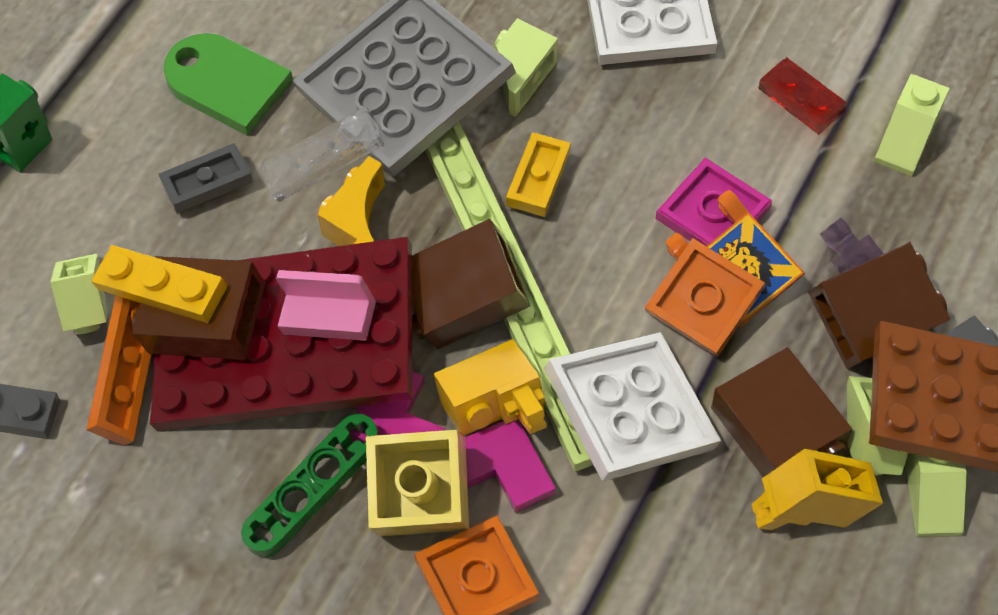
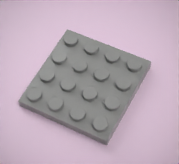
(412, 71)

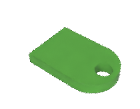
(226, 80)

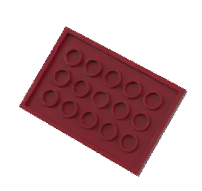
(295, 371)

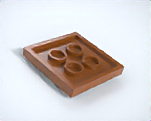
(935, 396)

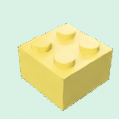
(417, 483)

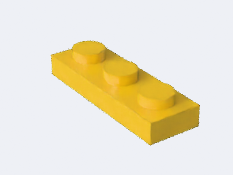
(159, 283)

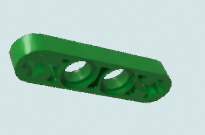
(304, 479)

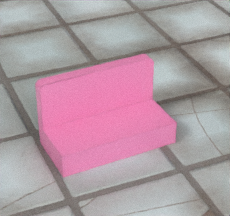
(325, 305)

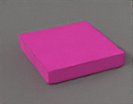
(694, 205)

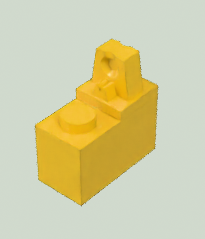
(492, 388)
(817, 490)

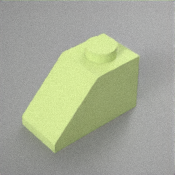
(533, 58)
(911, 124)
(76, 298)
(858, 417)
(936, 495)

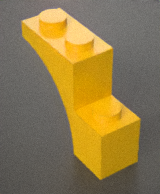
(347, 213)

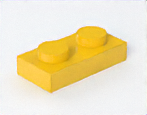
(538, 174)

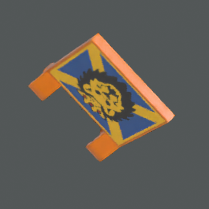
(751, 249)

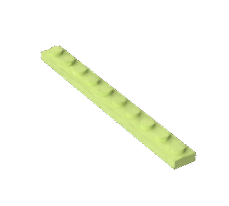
(532, 327)

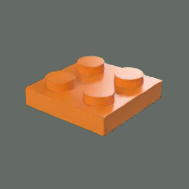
(705, 297)
(477, 572)

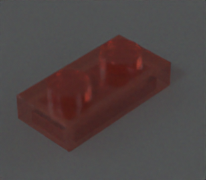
(802, 95)

